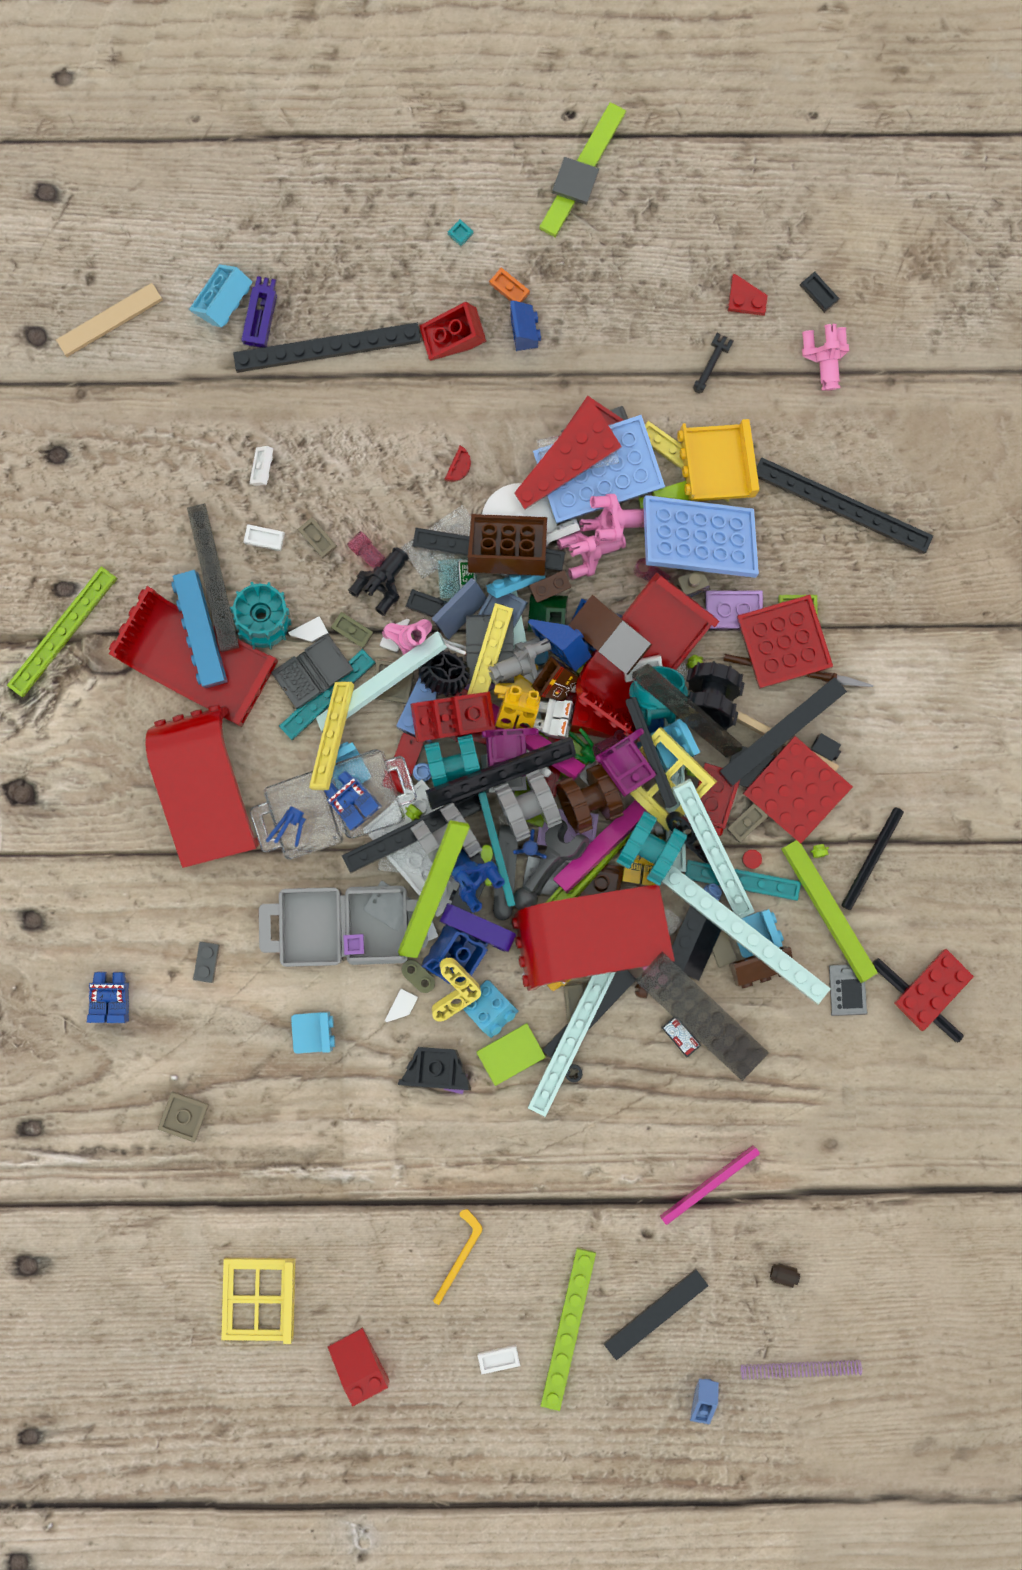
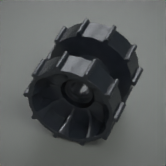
(714, 689)

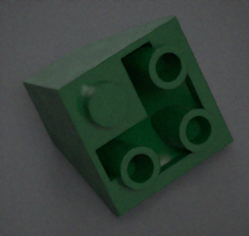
(548, 610)

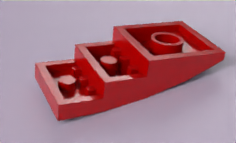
(453, 716)

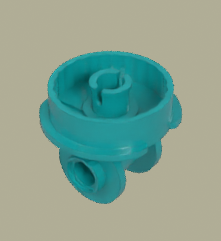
(649, 705)

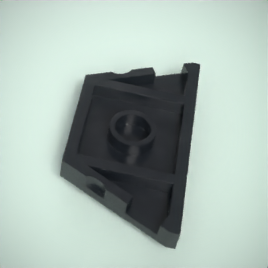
(436, 1069)

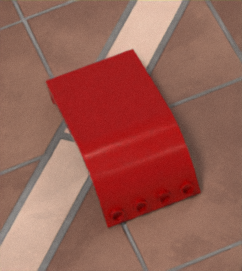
(673, 628)
(158, 648)
(198, 787)
(591, 935)

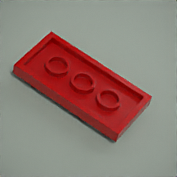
(933, 990)

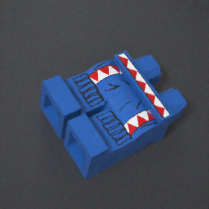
(346, 797)
(108, 999)

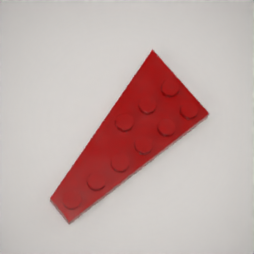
(575, 451)

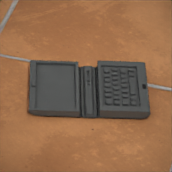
(475, 633)
(312, 671)

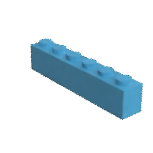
(199, 628)

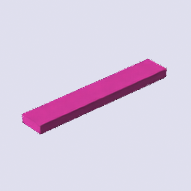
(569, 767)
(600, 847)
(710, 1184)

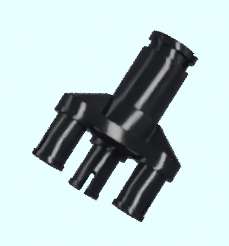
(382, 580)

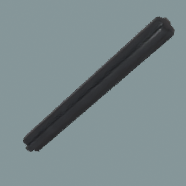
(651, 752)
(872, 858)
(901, 986)

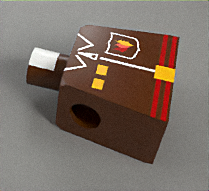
(555, 680)

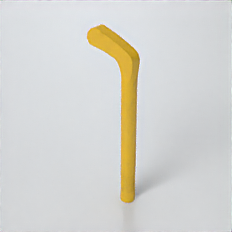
(477, 1230)

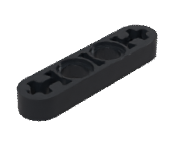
(691, 838)

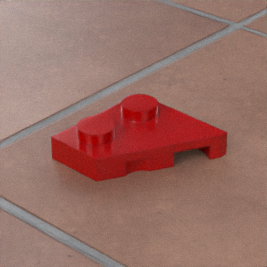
(746, 298)

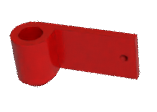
(410, 751)

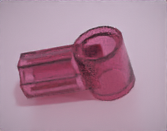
(362, 546)
(651, 571)
(609, 742)

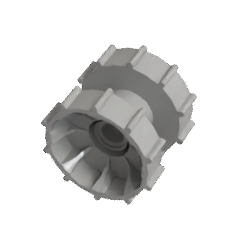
(528, 805)
(431, 841)

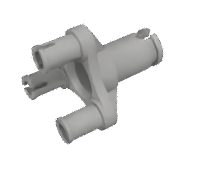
(521, 662)

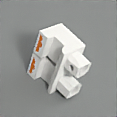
(557, 718)

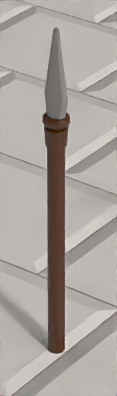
(824, 676)

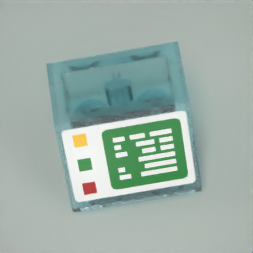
(453, 576)

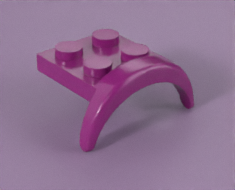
(506, 743)
(626, 764)

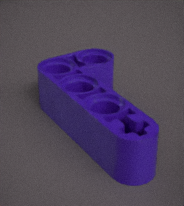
(478, 927)

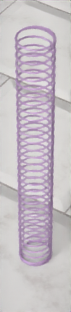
(860, 1371)

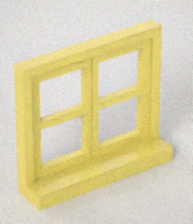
(646, 798)
(286, 1299)

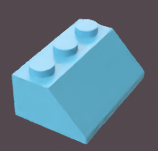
(221, 295)

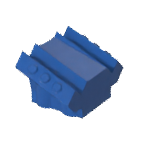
(457, 945)

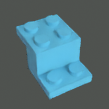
(681, 734)

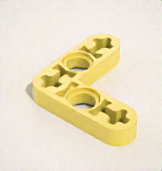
(461, 992)

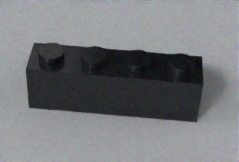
(694, 943)

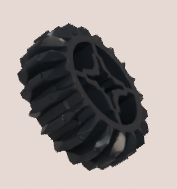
(445, 674)

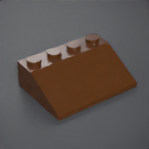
(507, 544)

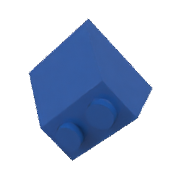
(524, 326)

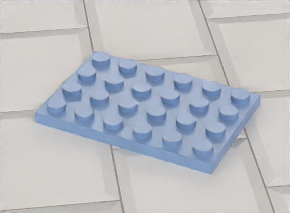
(630, 478)
(700, 536)

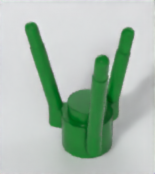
(586, 751)

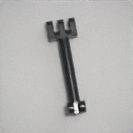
(700, 385)

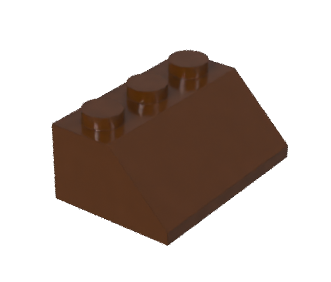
(753, 969)

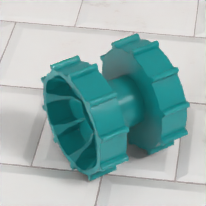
(256, 600)
(453, 766)
(652, 848)

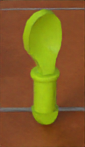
(487, 855)

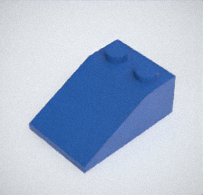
(564, 642)

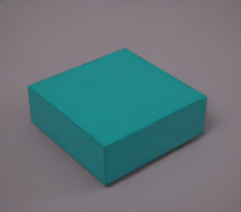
(460, 232)

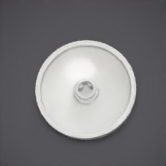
(506, 503)

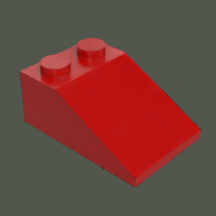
(453, 332)
(590, 722)
(358, 1367)

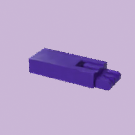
(259, 322)

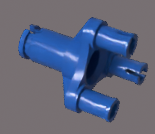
(471, 875)

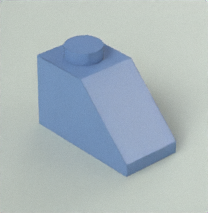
(704, 1401)

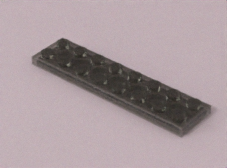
(701, 1016)

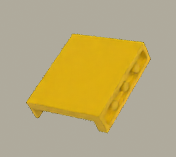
(718, 462)

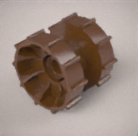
(599, 795)

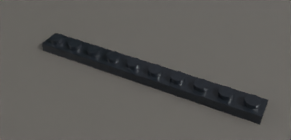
(326, 347)
(843, 506)

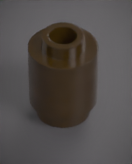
(784, 1275)

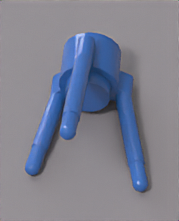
(293, 817)
(530, 847)

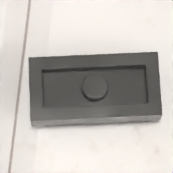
(206, 962)

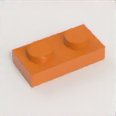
(509, 286)

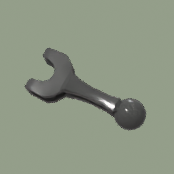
(557, 853)

